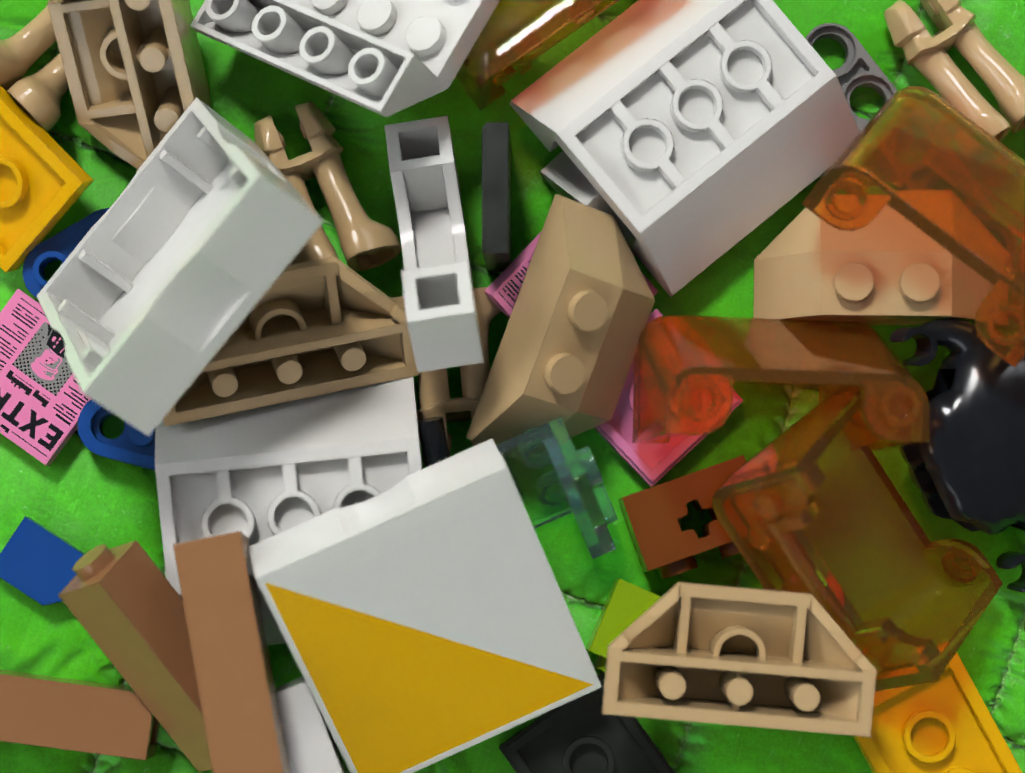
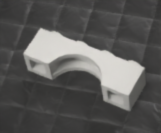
(434, 245)

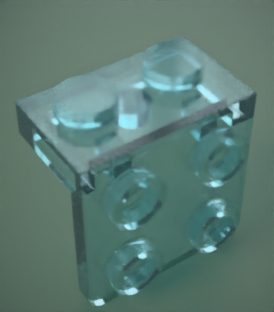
(559, 482)

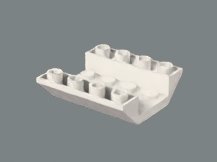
(358, 49)
(693, 123)
(282, 466)

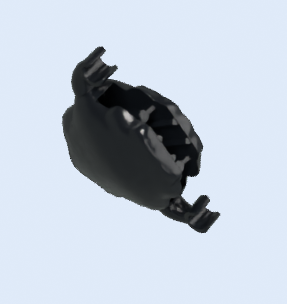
(976, 434)

